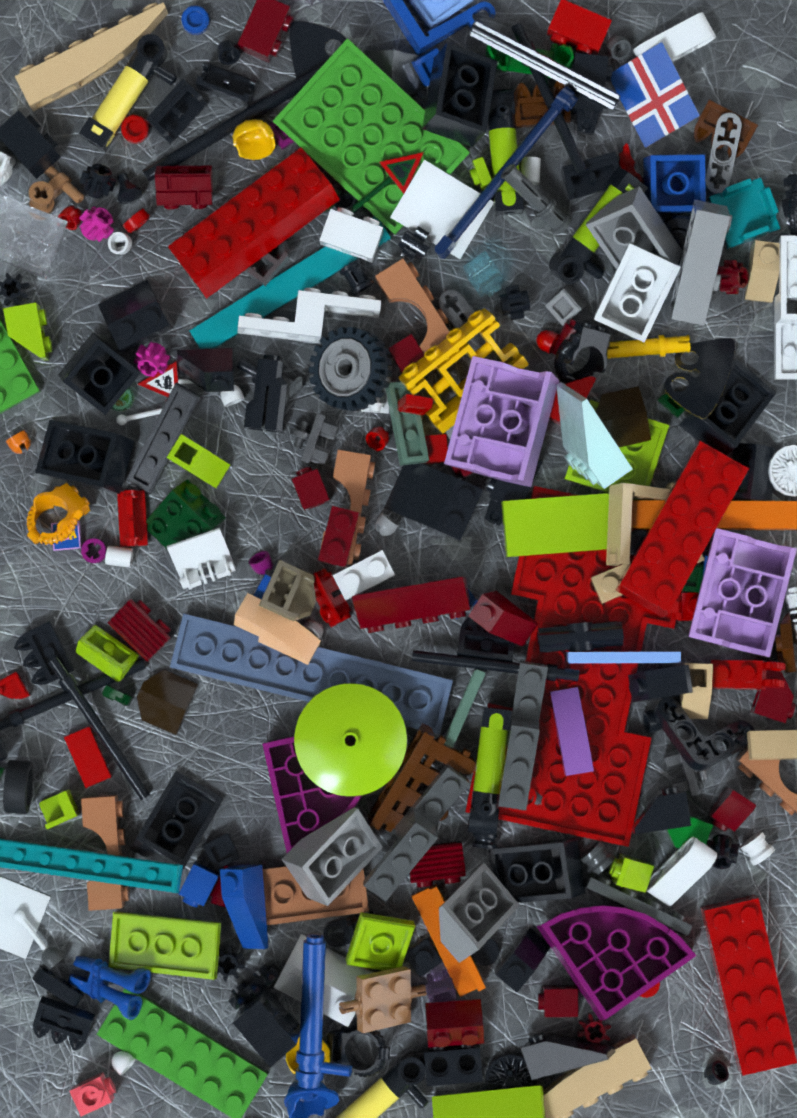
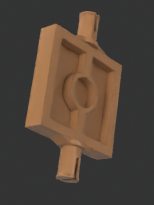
(383, 999)

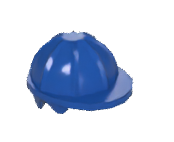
(309, 1101)

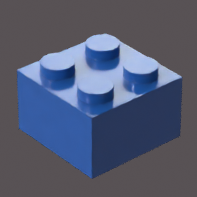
(674, 182)

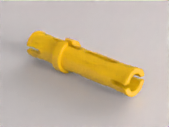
(653, 346)

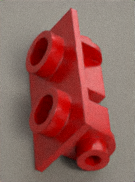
(132, 518)
(331, 609)

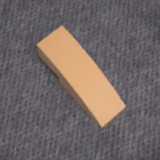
(276, 631)

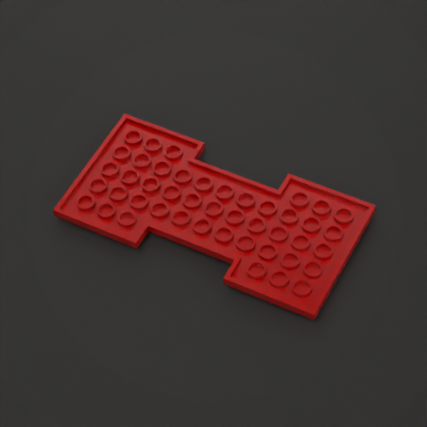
(602, 801)

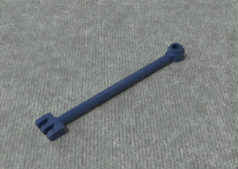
(564, 101)

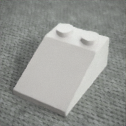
(636, 292)

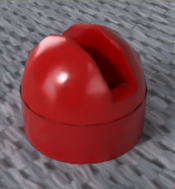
(72, 216)
(546, 340)
(373, 443)

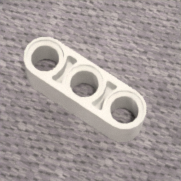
(681, 38)
(681, 871)

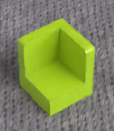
(59, 809)

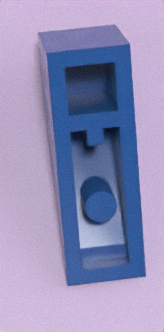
(245, 901)

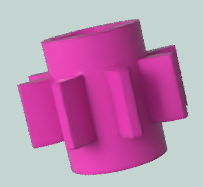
(96, 224)
(151, 359)

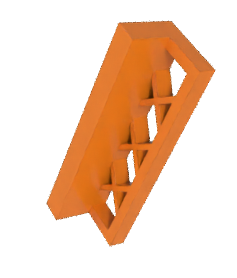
(464, 974)

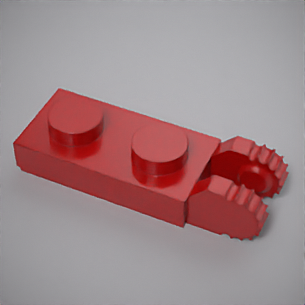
(745, 674)

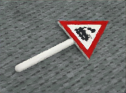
(164, 382)

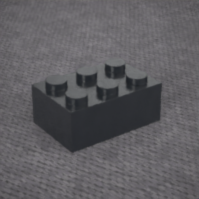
(459, 95)

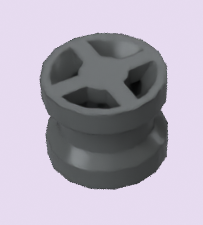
(598, 858)

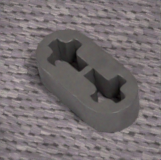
(461, 304)

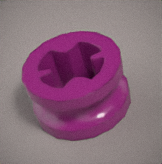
(102, 552)

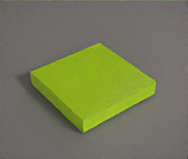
(380, 942)

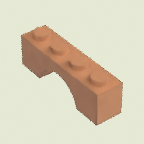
(401, 285)
(352, 472)
(768, 774)
(102, 817)

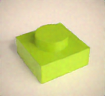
(480, 173)

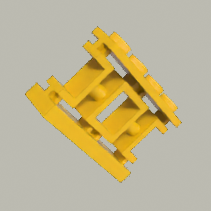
(446, 354)

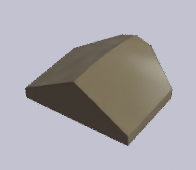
(289, 592)

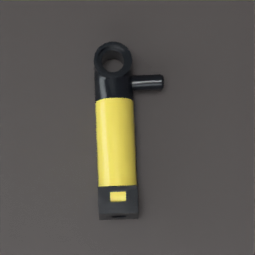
(125, 91)
(389, 1090)

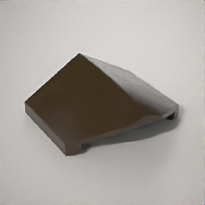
(624, 416)
(165, 700)

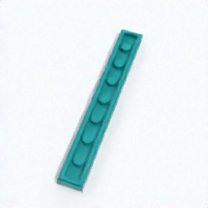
(275, 294)
(90, 866)

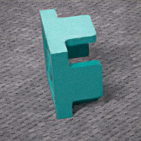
(751, 211)

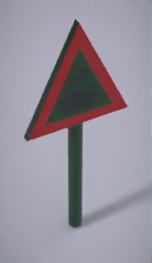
(399, 170)

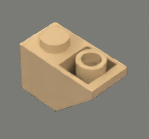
(698, 703)

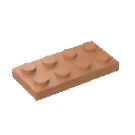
(288, 903)

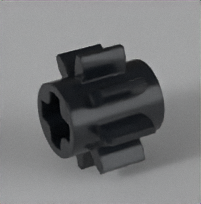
(97, 181)
(414, 244)
(12, 282)
(514, 302)
(726, 851)
(234, 959)

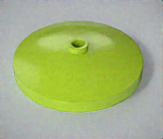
(355, 712)

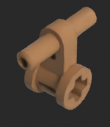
(43, 193)

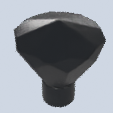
(128, 191)

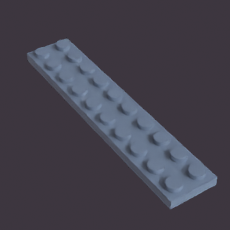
(239, 658)

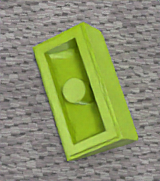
(106, 653)

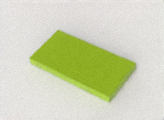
(555, 524)
(165, 945)
(502, 1103)

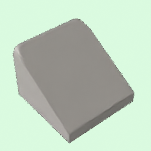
(566, 305)

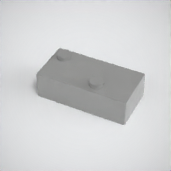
(700, 262)

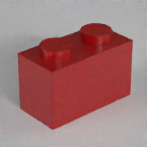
(578, 28)

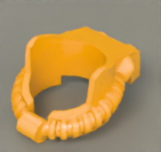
(61, 496)

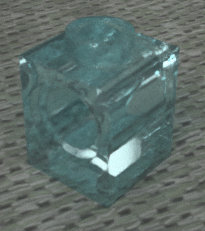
(484, 275)

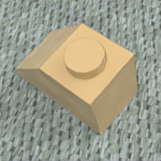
(762, 271)

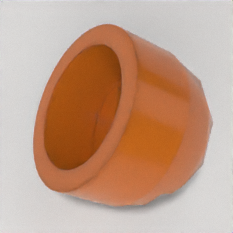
(18, 440)

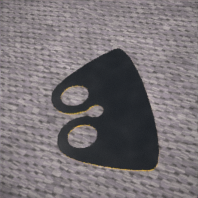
(308, 45)
(704, 391)

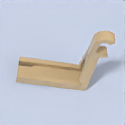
(621, 515)

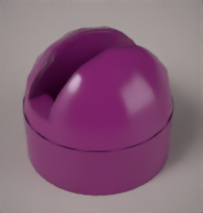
(260, 562)

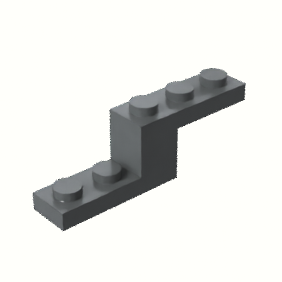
(523, 735)
(416, 832)

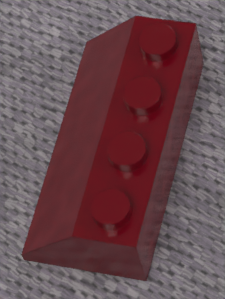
(411, 603)

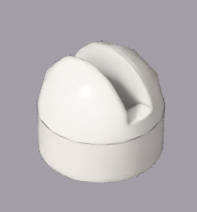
(119, 237)
(232, 397)
(122, 1062)

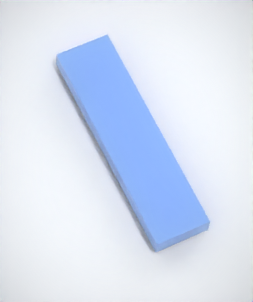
(623, 657)

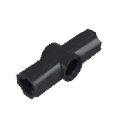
(580, 636)

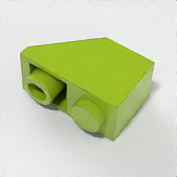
(26, 327)
(198, 461)
(631, 872)

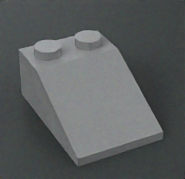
(332, 856)

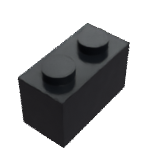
(27, 144)

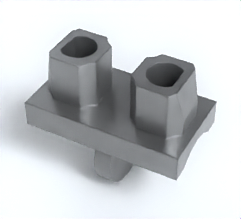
(320, 428)
(688, 782)

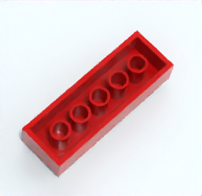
(254, 222)
(682, 529)
(748, 985)

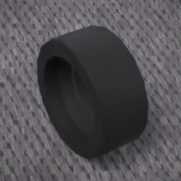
(18, 787)

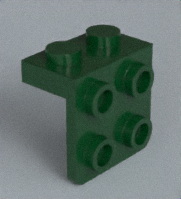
(183, 515)

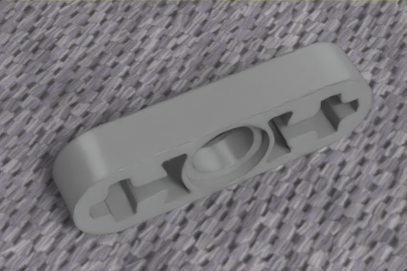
(720, 130)

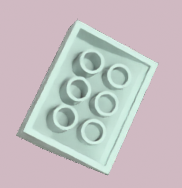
(588, 441)

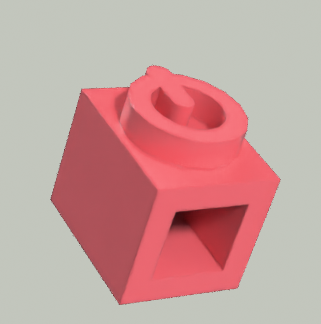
(93, 1093)

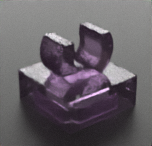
(440, 990)

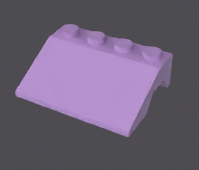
(501, 421)
(742, 593)

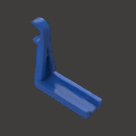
(414, 34)

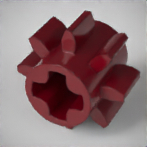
(732, 276)
(591, 1021)

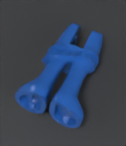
(98, 984)

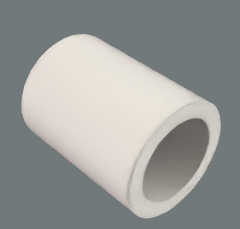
(531, 169)
(119, 556)

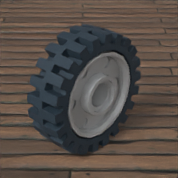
(368, 371)

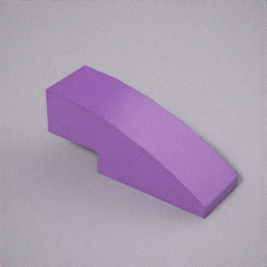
(571, 731)

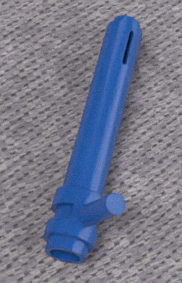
(310, 1052)

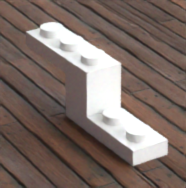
(786, 312)
(309, 315)

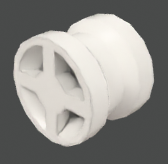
(757, 848)

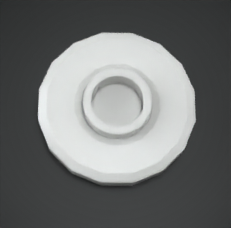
(783, 470)

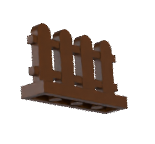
(422, 772)

